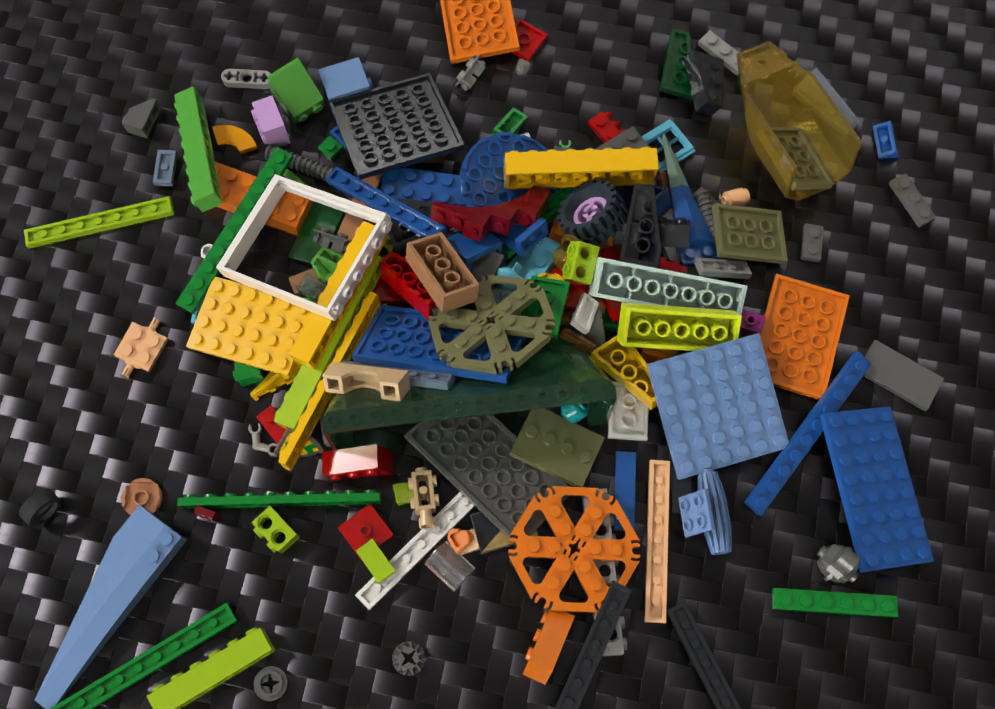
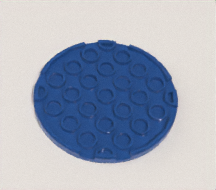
(483, 170)

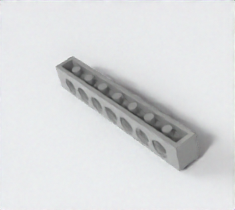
(618, 645)

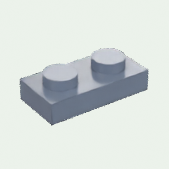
(165, 168)

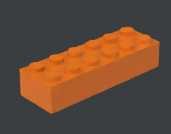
(288, 214)

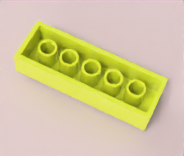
(675, 326)

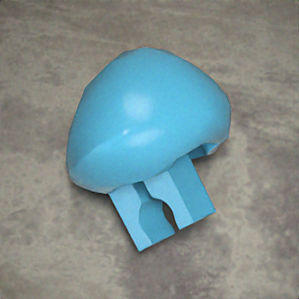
(511, 270)

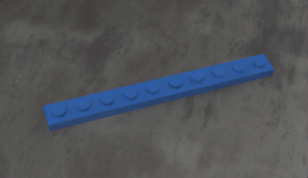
(806, 434)

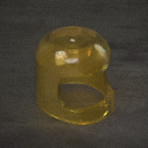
(560, 255)

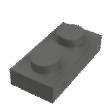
(812, 242)

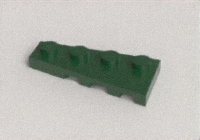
(674, 73)

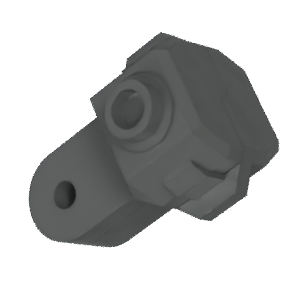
(838, 563)

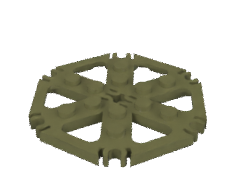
(506, 323)

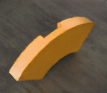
(234, 136)

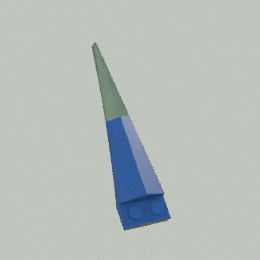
(685, 206)

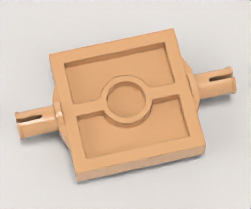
(140, 347)

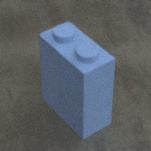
(345, 78)

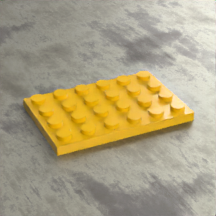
(247, 327)

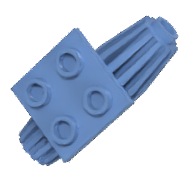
(708, 513)

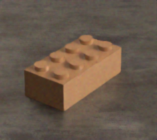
(442, 272)

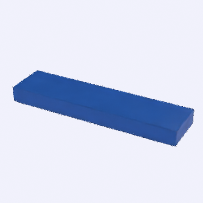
(625, 486)

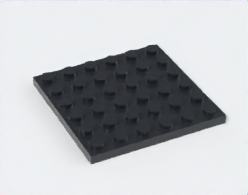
(395, 126)

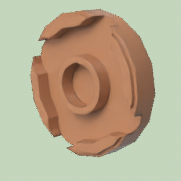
(149, 495)

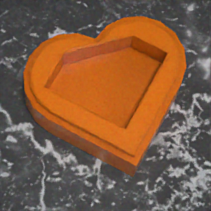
(459, 539)

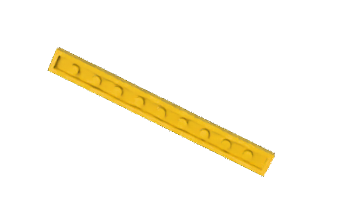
(317, 403)

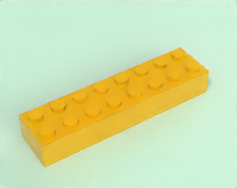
(575, 167)

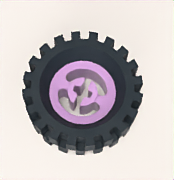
(593, 212)

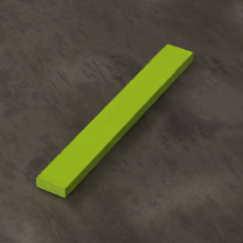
(98, 222)

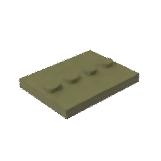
(810, 170)
(749, 233)
(557, 446)

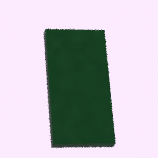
(318, 216)

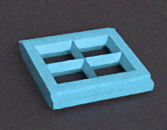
(662, 129)

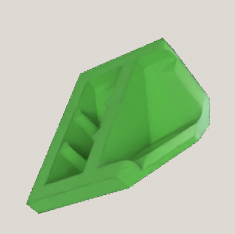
(325, 263)

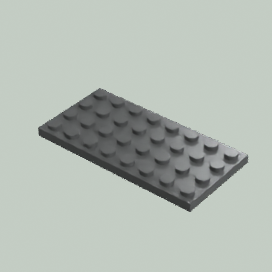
(478, 463)

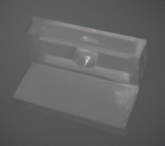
(449, 566)

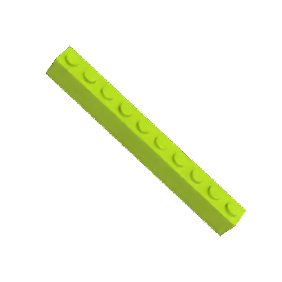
(307, 379)

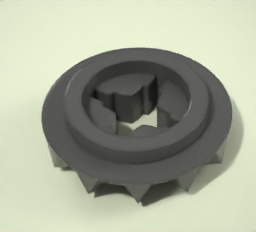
(418, 657)
(264, 691)

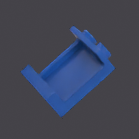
(522, 238)
(472, 250)

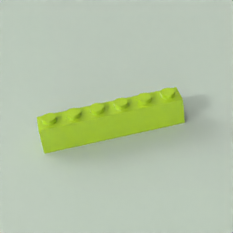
(213, 671)

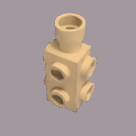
(424, 494)

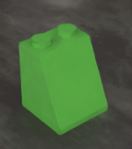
(295, 91)

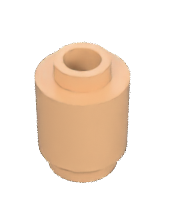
(736, 197)

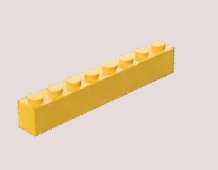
(318, 330)

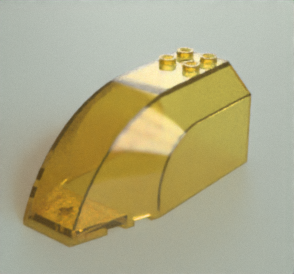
(785, 95)

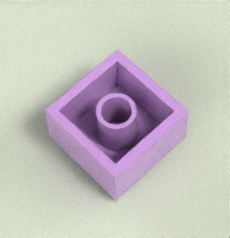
(269, 122)

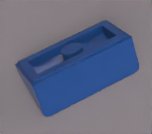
(885, 140)

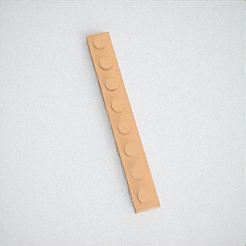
(657, 542)

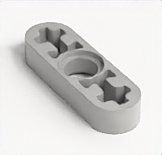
(260, 74)

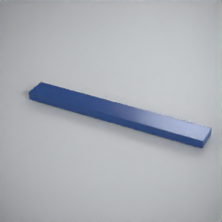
(383, 202)

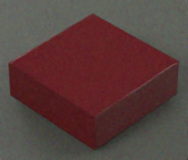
(207, 514)

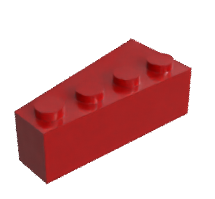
(404, 281)

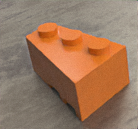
(548, 645)

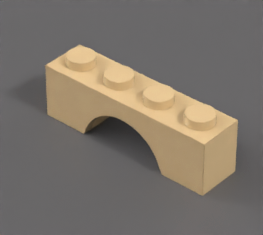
(344, 377)

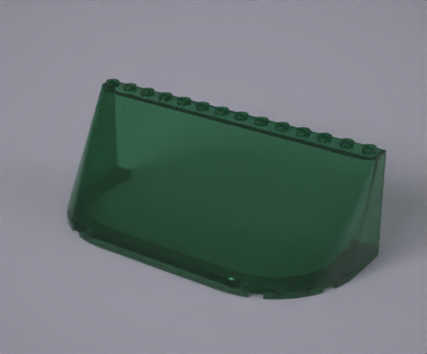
(550, 378)

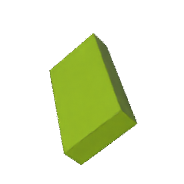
(375, 561)

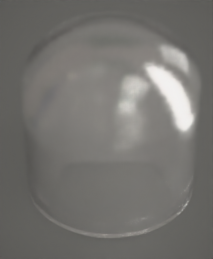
(522, 67)

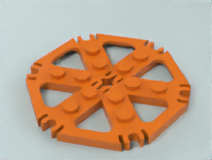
(555, 546)

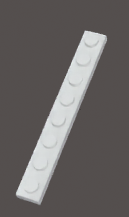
(416, 549)

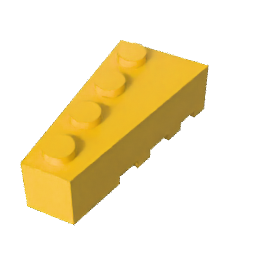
(627, 368)

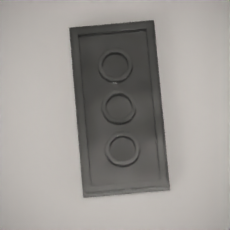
(902, 375)

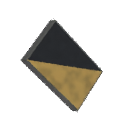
(488, 535)

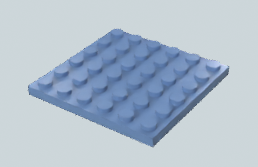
(718, 405)

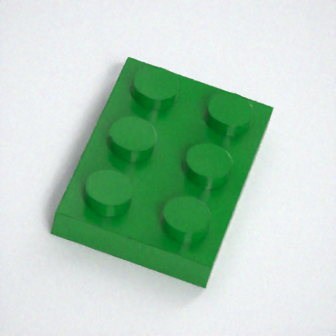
(556, 294)

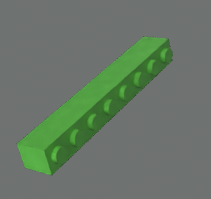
(197, 150)

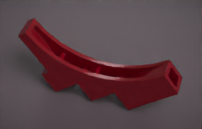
(500, 218)

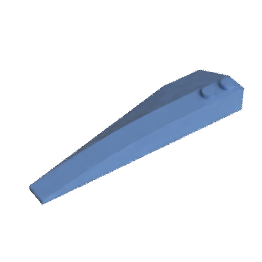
(123, 577)

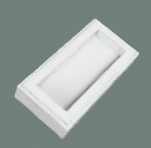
(584, 313)

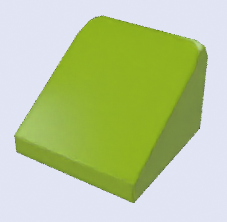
(402, 493)

